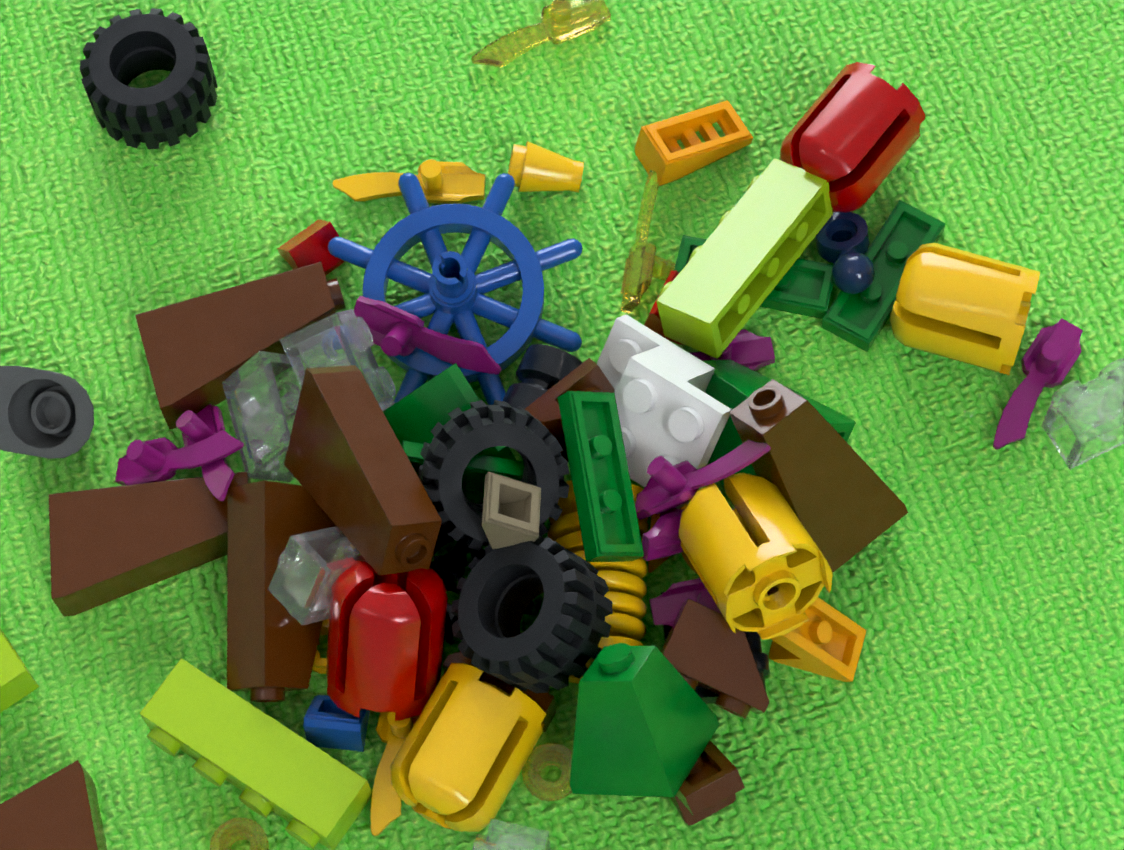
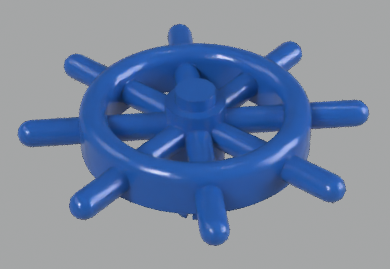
(454, 289)

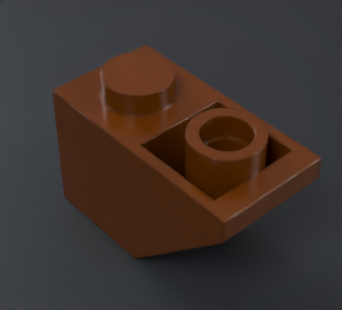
(716, 659)

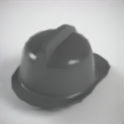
(43, 413)

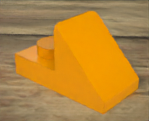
(823, 645)

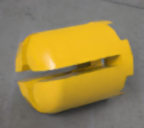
(963, 306)
(753, 553)
(466, 750)

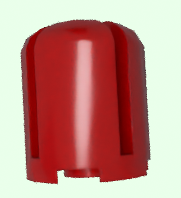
(854, 135)
(385, 640)

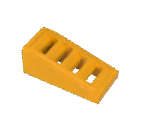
(659, 148)

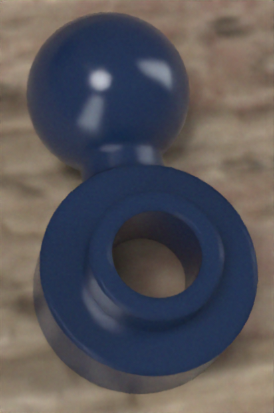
(844, 243)

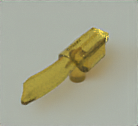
(559, 23)
(642, 262)

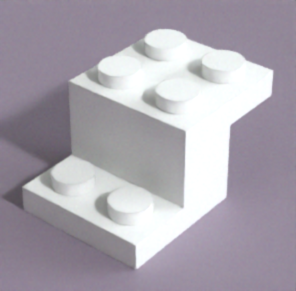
(660, 399)

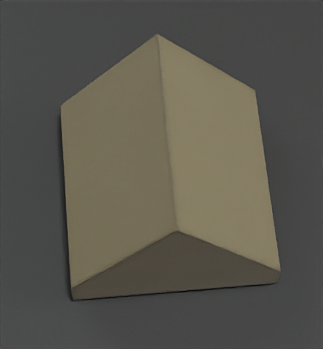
(510, 511)

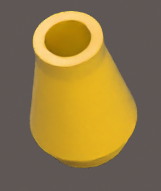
(543, 170)

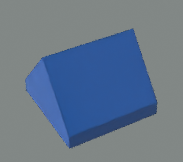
(334, 728)

